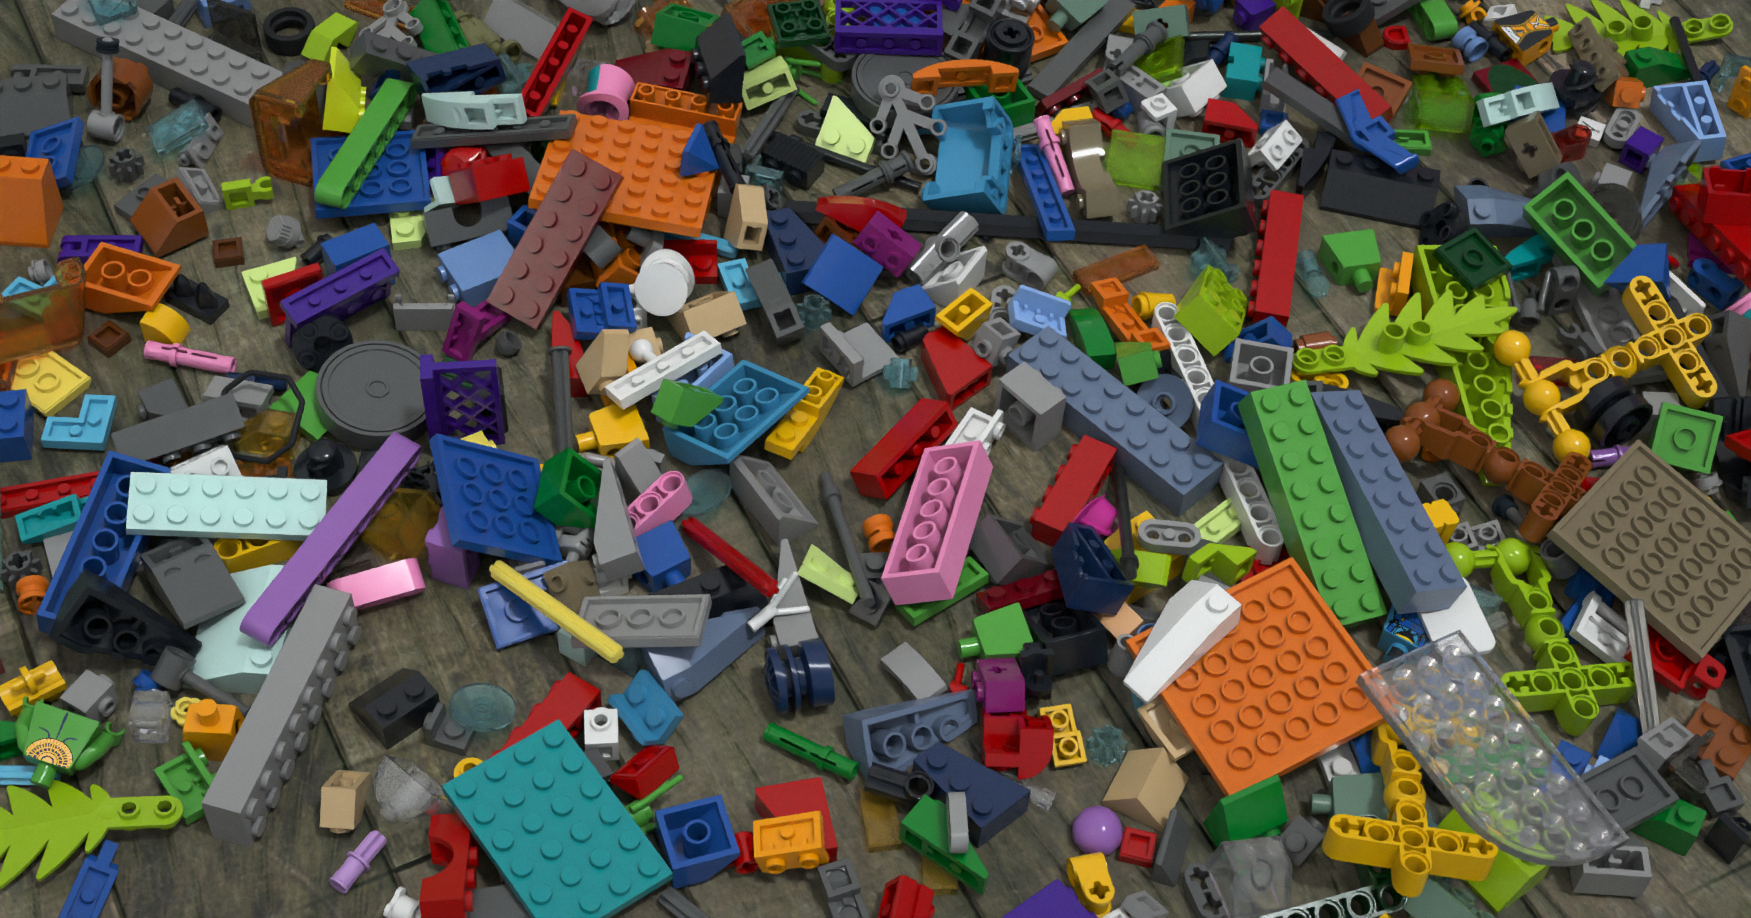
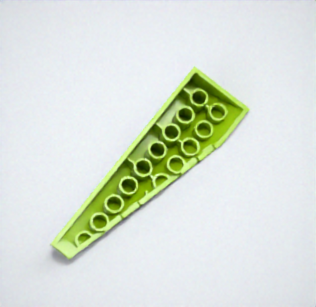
(1480, 377)

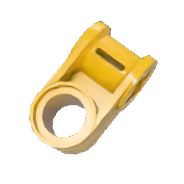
(1091, 882)

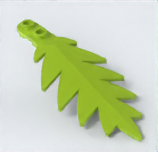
(1640, 29)
(1394, 344)
(69, 823)

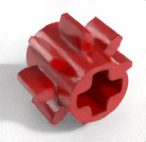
(745, 862)

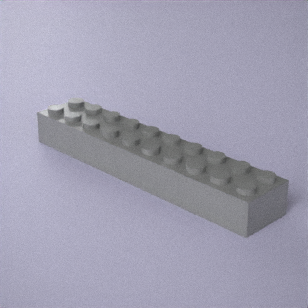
(172, 56)

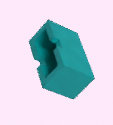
(1243, 71)

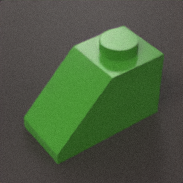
(1137, 362)
(684, 403)

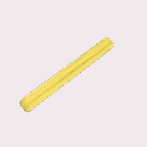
(557, 612)

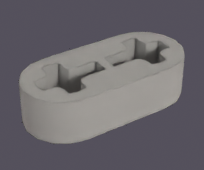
(957, 822)

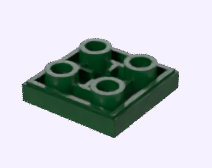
(798, 23)

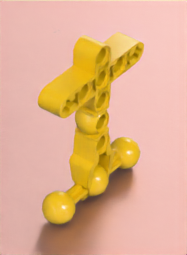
(1640, 300)
(1405, 839)

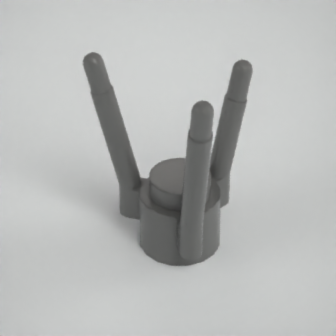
(1530, 309)

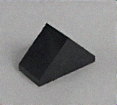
(1730, 836)

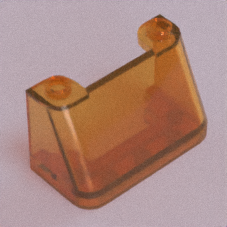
(286, 118)
(46, 316)

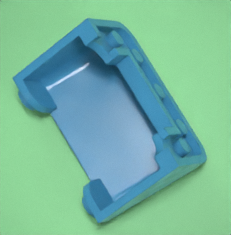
(971, 158)

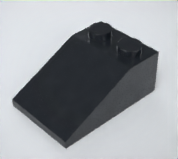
(1073, 634)

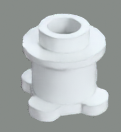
(402, 906)

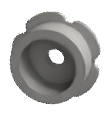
(40, 271)
(1708, 483)

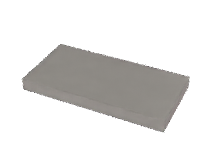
(648, 619)

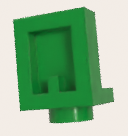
(758, 50)

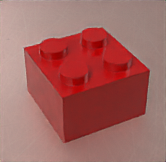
(488, 179)

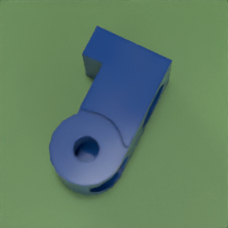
(1714, 284)

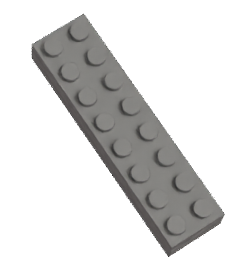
(281, 717)

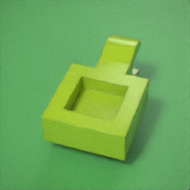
(242, 193)

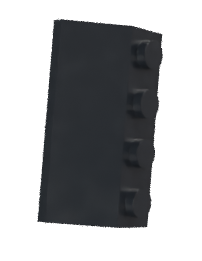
(1376, 192)

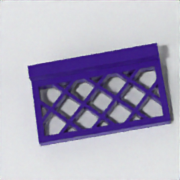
(888, 38)
(341, 292)
(436, 386)

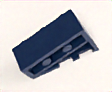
(458, 71)
(791, 248)
(1089, 571)
(990, 797)

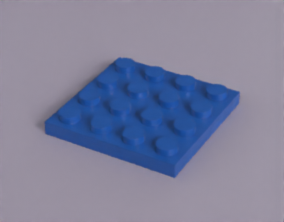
(394, 184)
(492, 501)

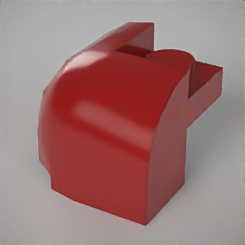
(1016, 742)

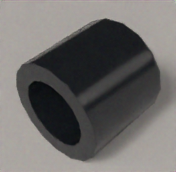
(1009, 43)

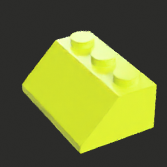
(344, 95)

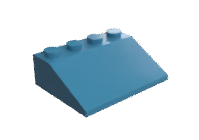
(750, 407)

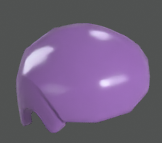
(1097, 830)

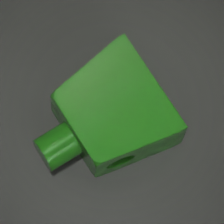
(1351, 258)
(996, 635)

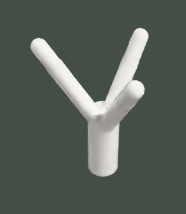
(770, 610)

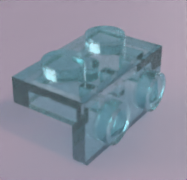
(178, 127)

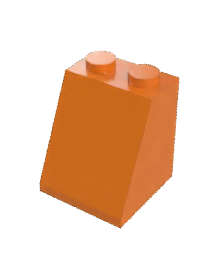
(28, 202)

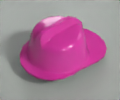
(1100, 515)

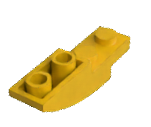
(806, 417)

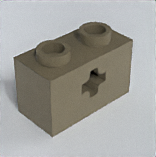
(1534, 131)

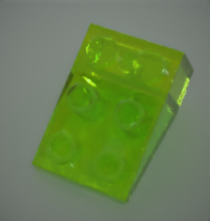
(1441, 103)

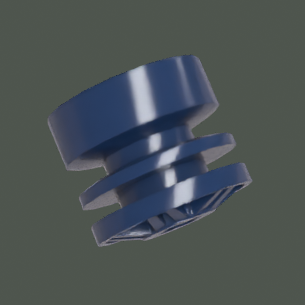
(799, 676)

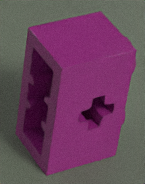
(887, 244)
(999, 685)

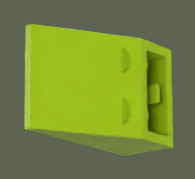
(1212, 310)

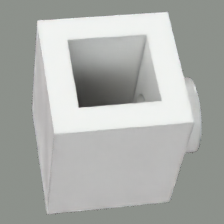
(602, 732)

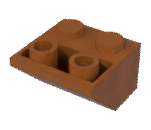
(169, 218)

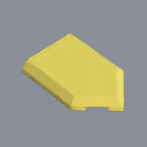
(49, 382)

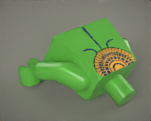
(60, 740)

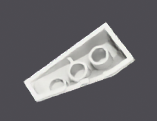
(1183, 633)

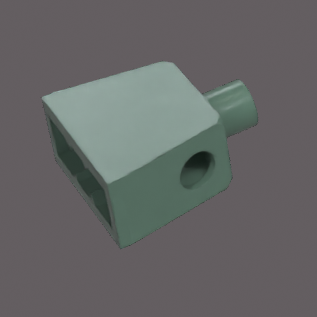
(1071, 12)
(1351, 796)

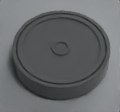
(872, 68)
(371, 393)

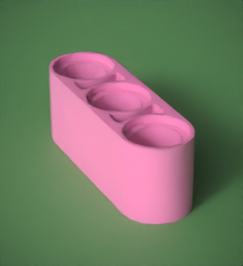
(660, 502)
(382, 583)

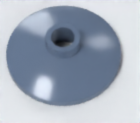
(1169, 387)

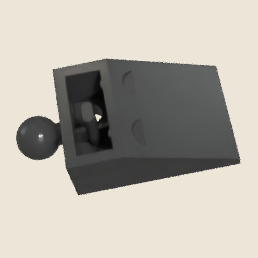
(190, 579)

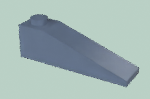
(1664, 172)
(1493, 211)
(688, 669)
(904, 730)

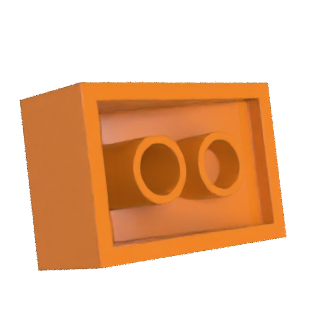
(126, 280)

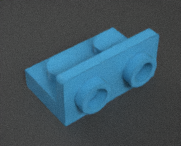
(647, 710)

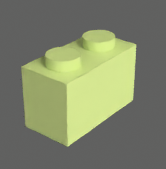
(767, 83)

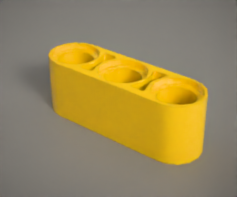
(253, 553)

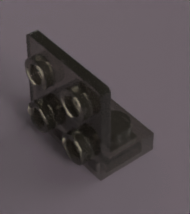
(234, 28)
(1680, 769)

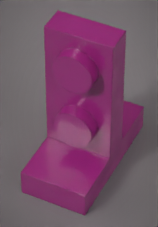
(470, 326)

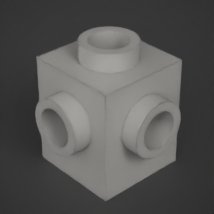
(995, 341)

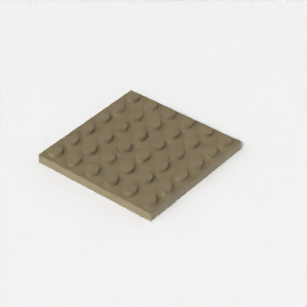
(1663, 543)

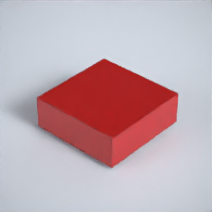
(1137, 847)

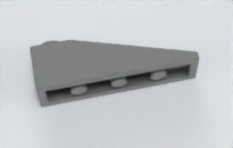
(614, 533)
(792, 627)

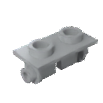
(202, 145)

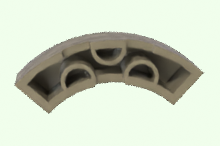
(1084, 151)

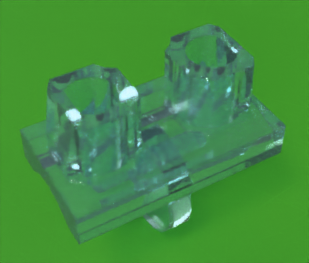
(516, 75)
(1215, 256)

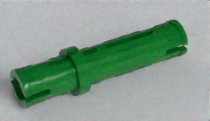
(823, 757)

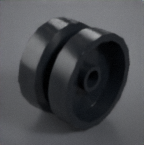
(1613, 412)

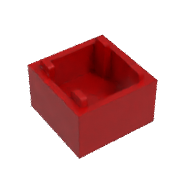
(1725, 196)

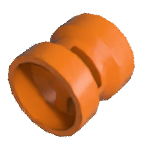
(879, 532)

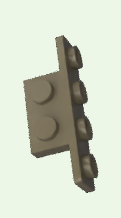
(1598, 51)

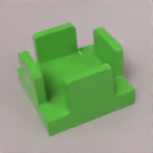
(1685, 438)

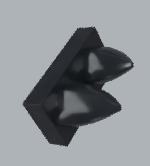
(196, 299)

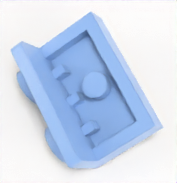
(1034, 310)

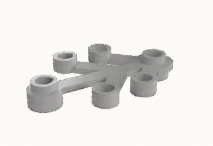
(393, 13)
(906, 121)

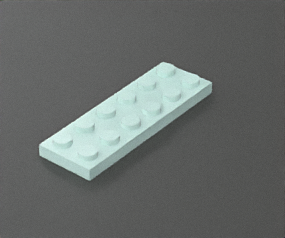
(224, 506)

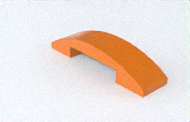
(965, 72)
(1122, 319)

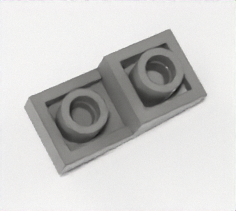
(1479, 535)
(913, 672)

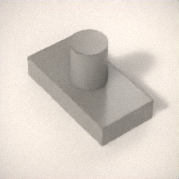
(648, 240)

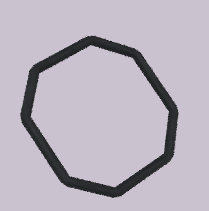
(300, 398)

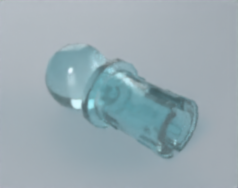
(1313, 274)

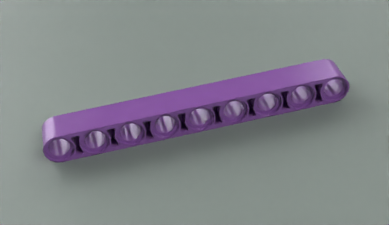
(330, 539)

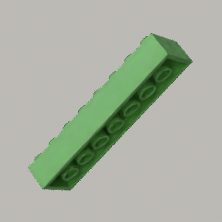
(1311, 500)

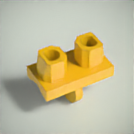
(39, 683)

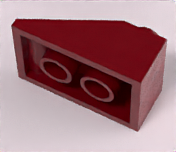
(662, 68)

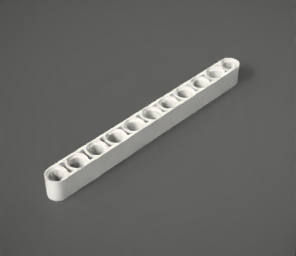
(1237, 479)

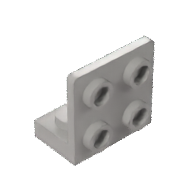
(855, 353)

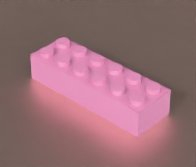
(937, 523)

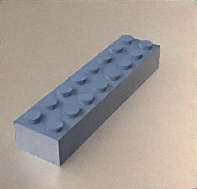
(1100, 406)
(1386, 508)

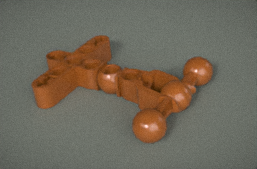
(1454, 438)

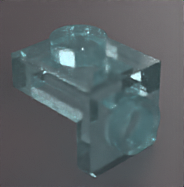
(762, 175)

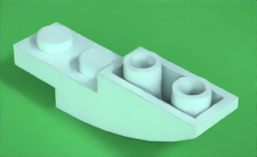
(1517, 104)
(473, 111)

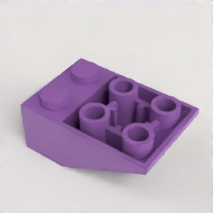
(450, 563)

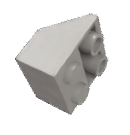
(1616, 873)

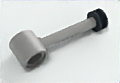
(104, 122)

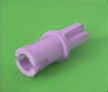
(357, 862)

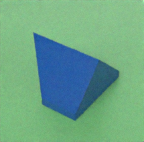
(1644, 260)

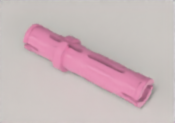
(1050, 145)
(179, 355)

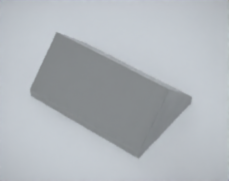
(521, 23)
(770, 499)

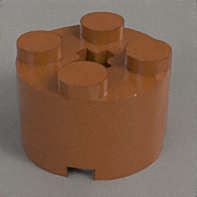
(130, 88)

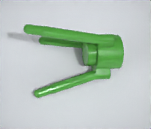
(796, 71)
(640, 809)

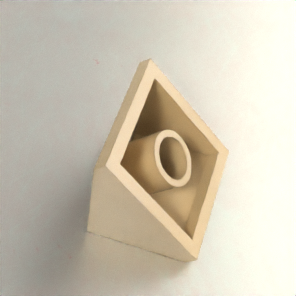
(1146, 787)

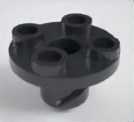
(1577, 84)
(1442, 224)
(319, 340)
(327, 462)

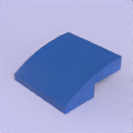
(842, 274)
(600, 309)

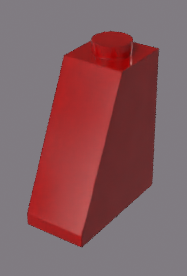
(954, 367)
(798, 798)

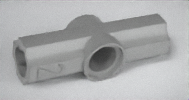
(931, 259)

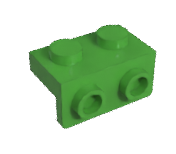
(187, 780)

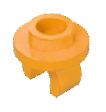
(1471, 10)

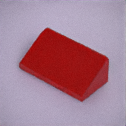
(646, 770)

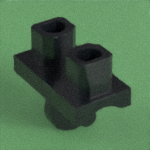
(1037, 670)

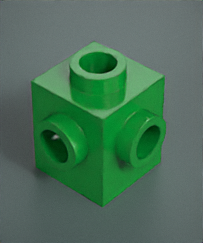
(1488, 139)

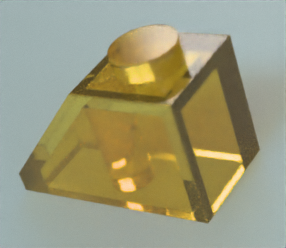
(268, 433)

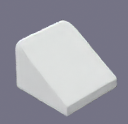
(1497, 12)

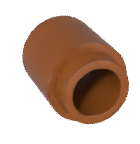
(1314, 341)

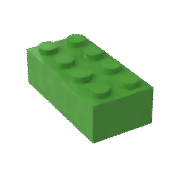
(1579, 231)

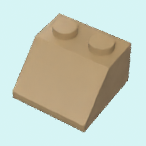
(714, 313)

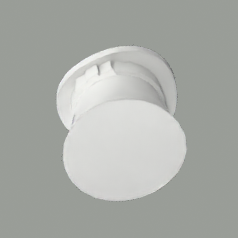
(664, 282)

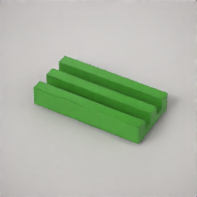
(1414, 141)

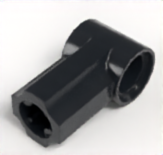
(897, 784)

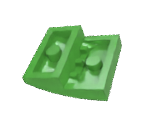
(310, 423)

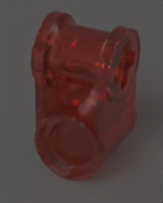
(1573, 142)

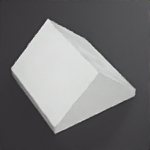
(957, 276)

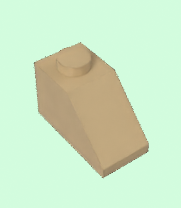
(604, 360)
(343, 800)

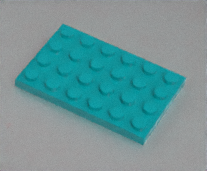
(556, 829)

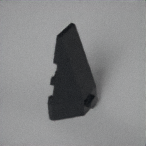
(112, 622)

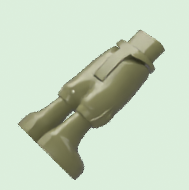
(478, 33)

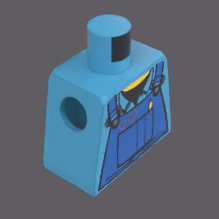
(1401, 634)

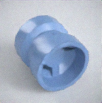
(1471, 45)

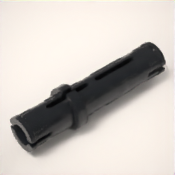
(723, 156)

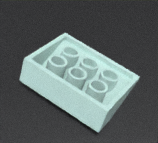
(229, 656)

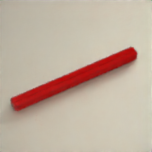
(730, 556)

